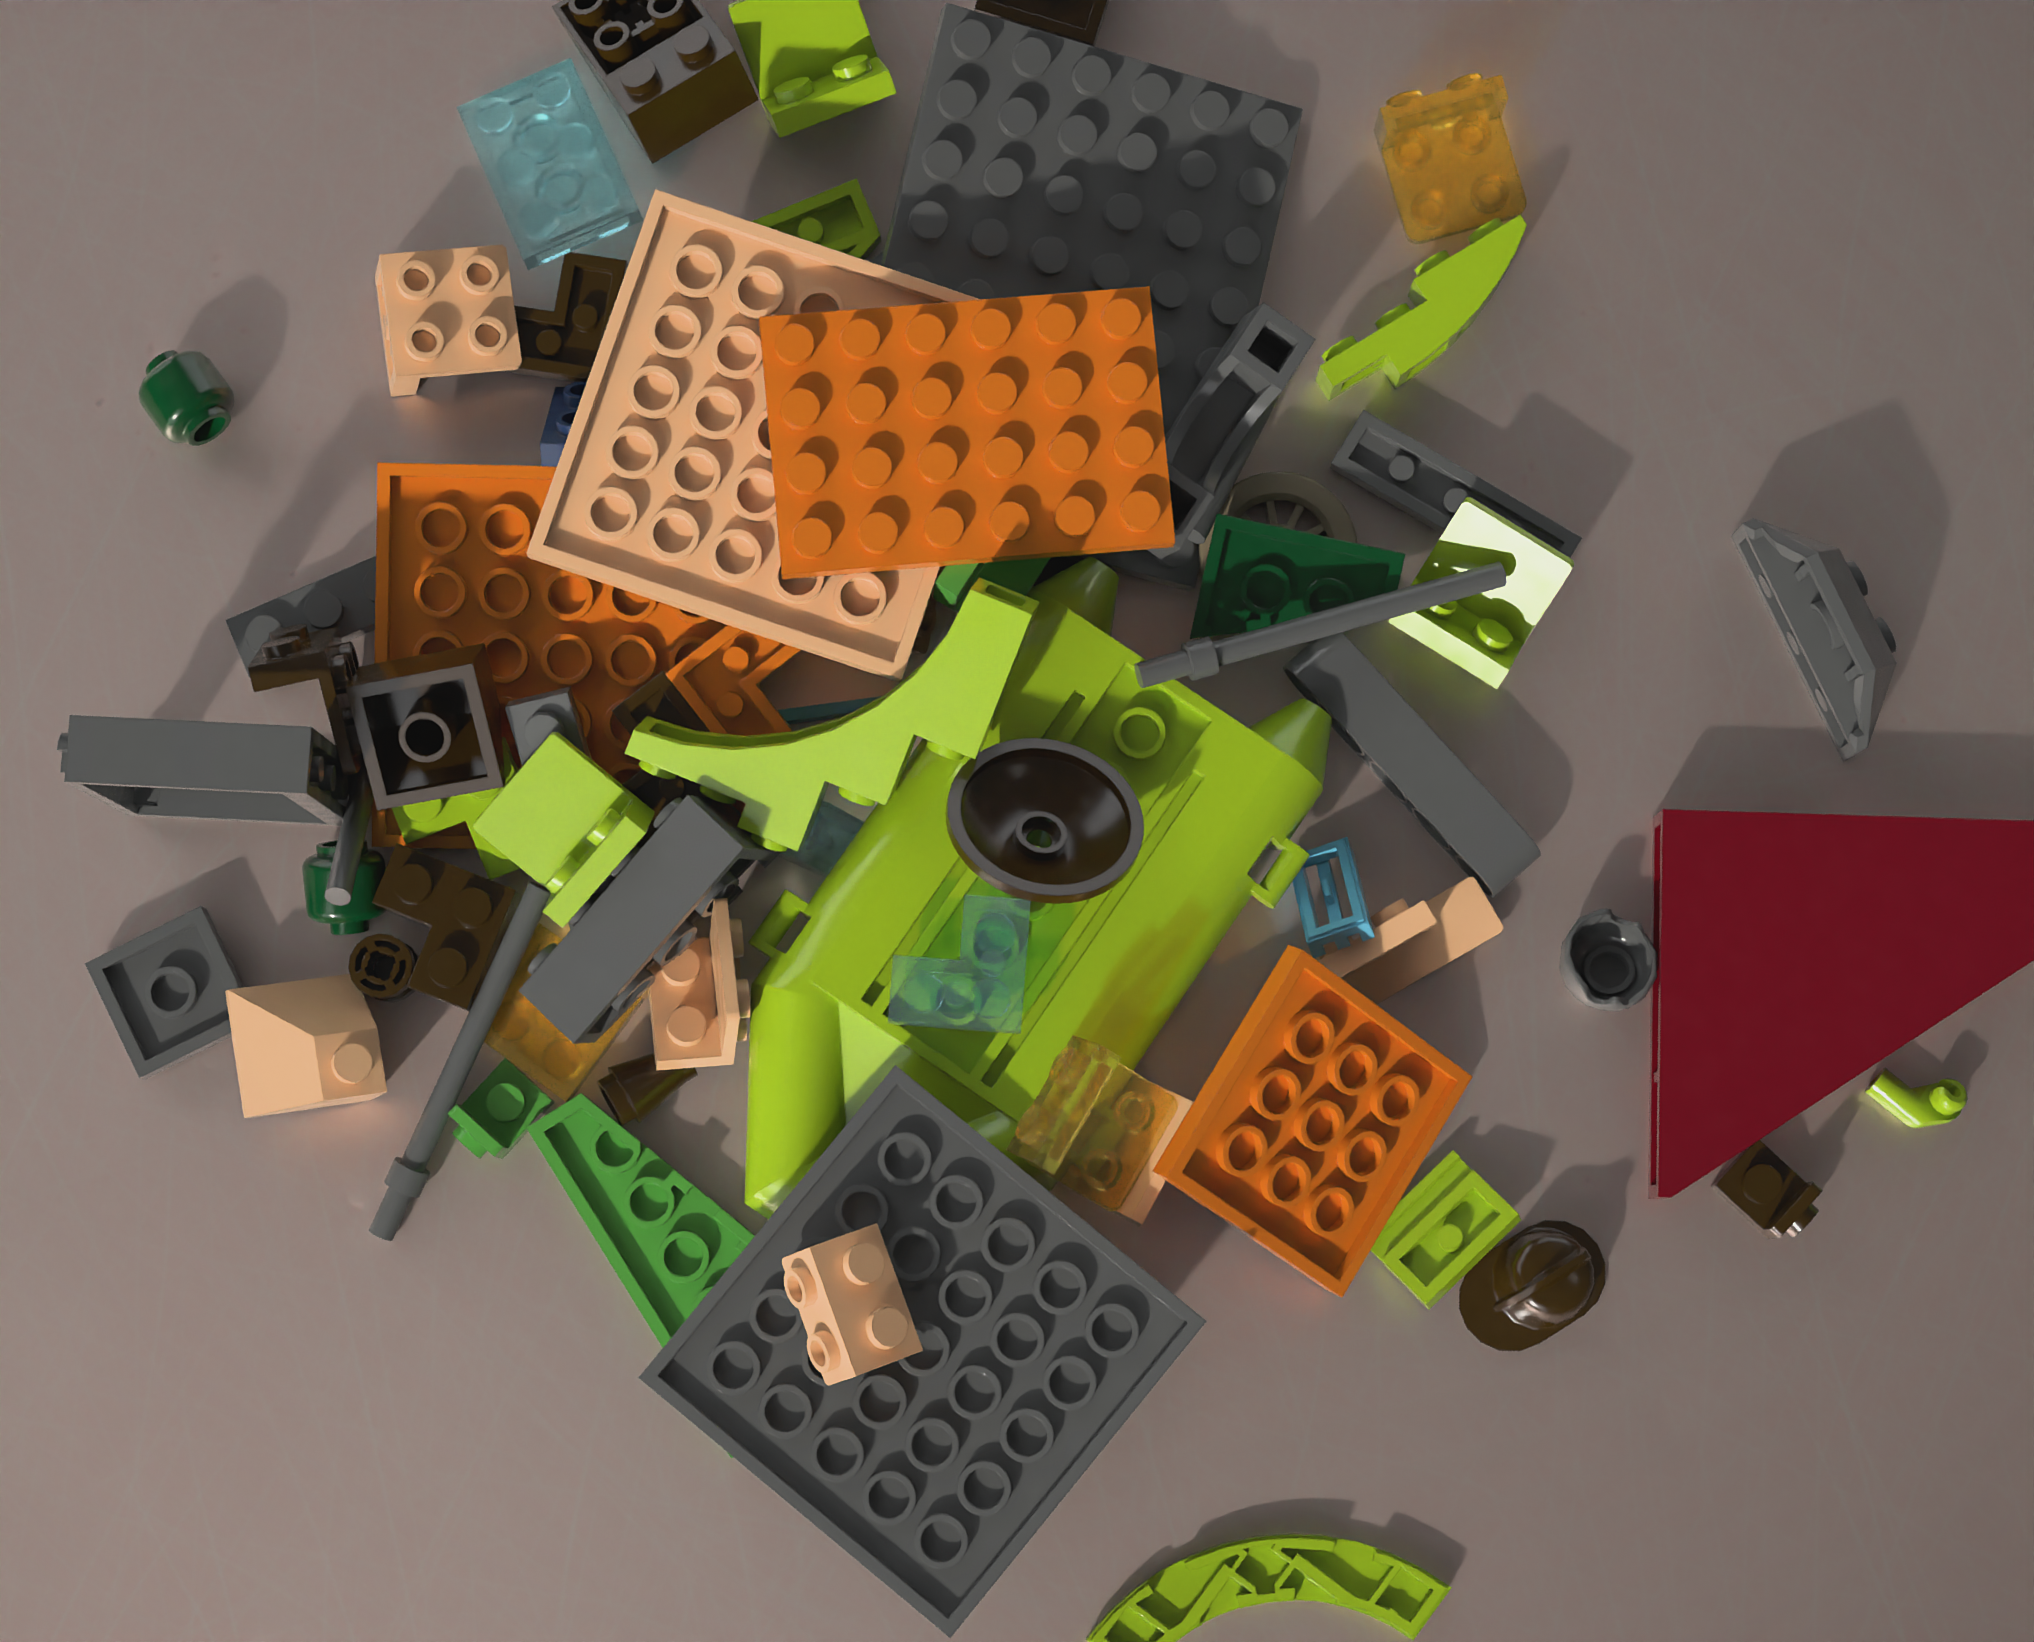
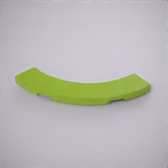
(1274, 1570)

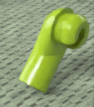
(1918, 1105)

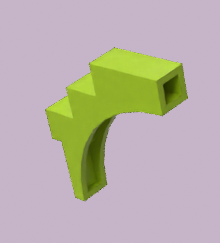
(865, 752)

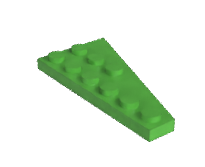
(644, 1214)

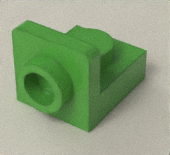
(499, 1111)

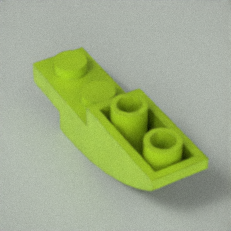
(1446, 303)

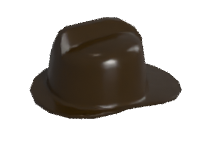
(1532, 1286)

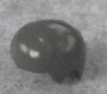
(1608, 961)

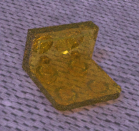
(1449, 158)
(1093, 1124)

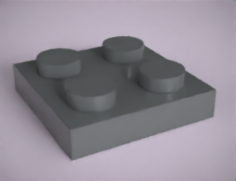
(168, 991)

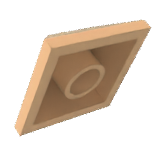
(304, 1045)

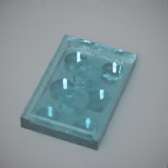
(549, 164)

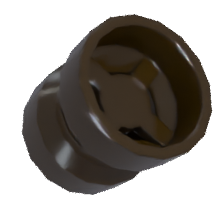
(390, 974)

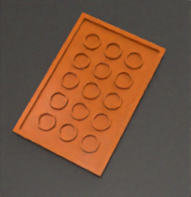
(966, 432)

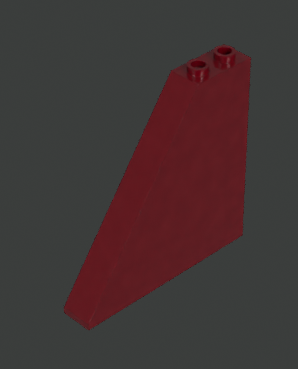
(1809, 957)

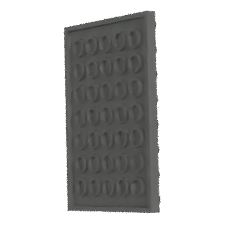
(1090, 174)

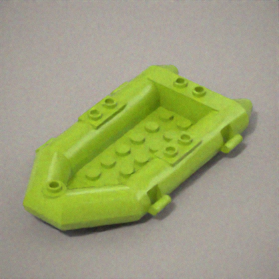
(1093, 966)

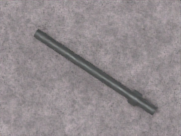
(1203, 657)
(409, 1174)

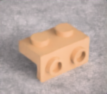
(850, 1305)

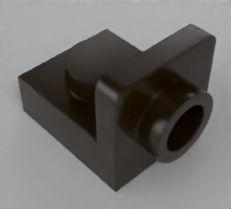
(1768, 1192)

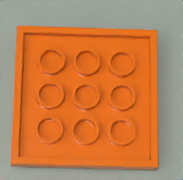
(1313, 1121)

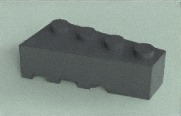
(642, 917)

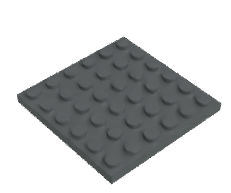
(1024, 1375)

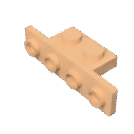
(1415, 940)

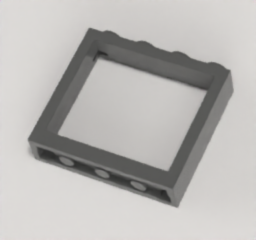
(206, 769)

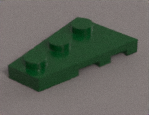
(1277, 574)

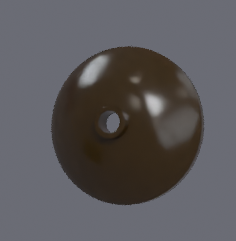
(1047, 798)

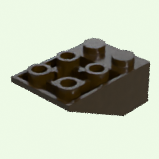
(659, 67)

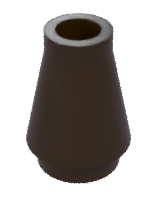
(637, 1088)

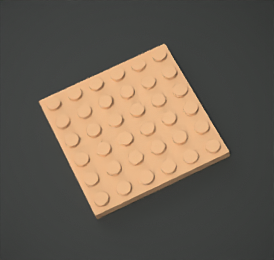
(672, 443)

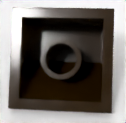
(429, 726)

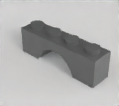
(1223, 409)

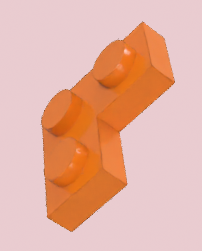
(724, 679)

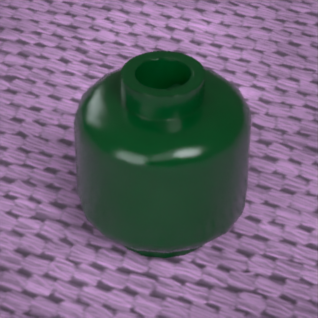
(186, 397)
(355, 915)

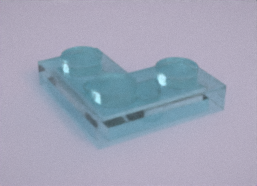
(982, 987)

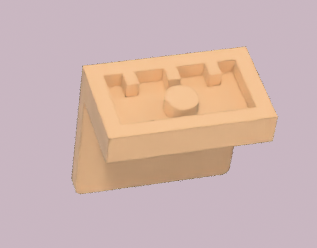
(446, 314)
(700, 999)

